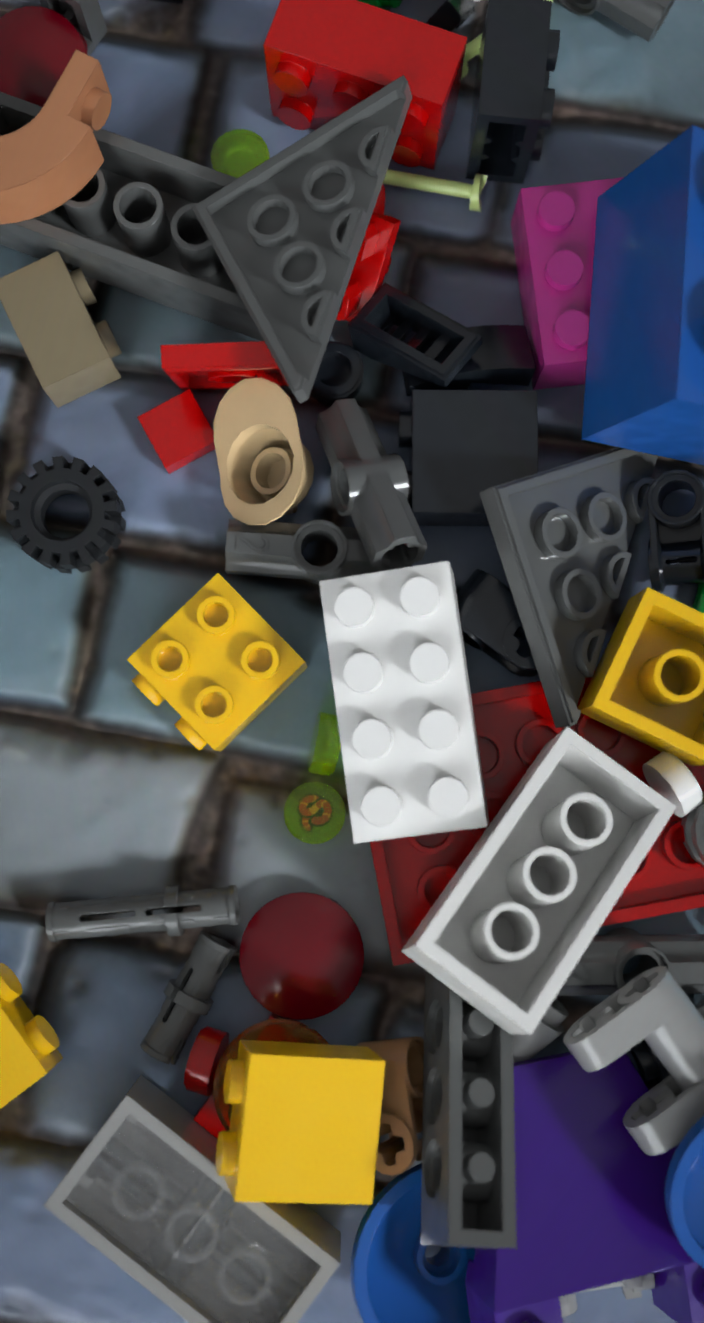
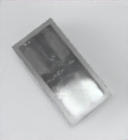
(164, 1216)

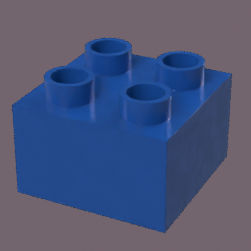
(650, 308)

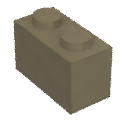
(57, 329)

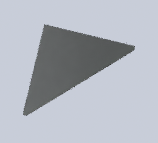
(298, 227)
(566, 559)

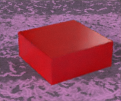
(178, 431)

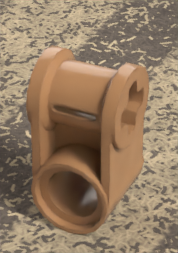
(401, 1103)

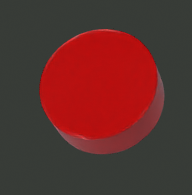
(204, 1059)

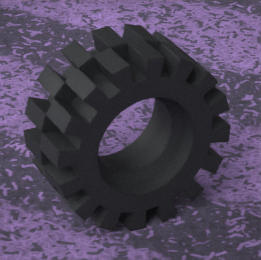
(46, 486)

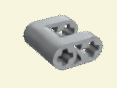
(662, 1015)

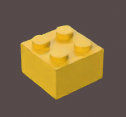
(653, 677)

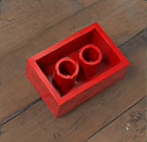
(342, 51)

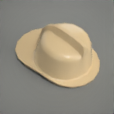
(260, 453)

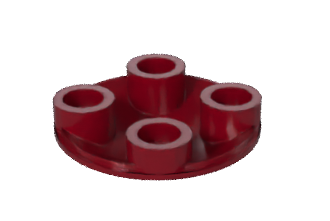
(35, 52)
(301, 955)

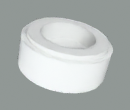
(674, 782)

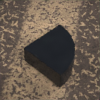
(452, 14)

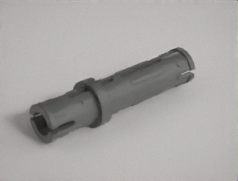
(72, 921)

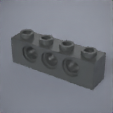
(466, 1126)

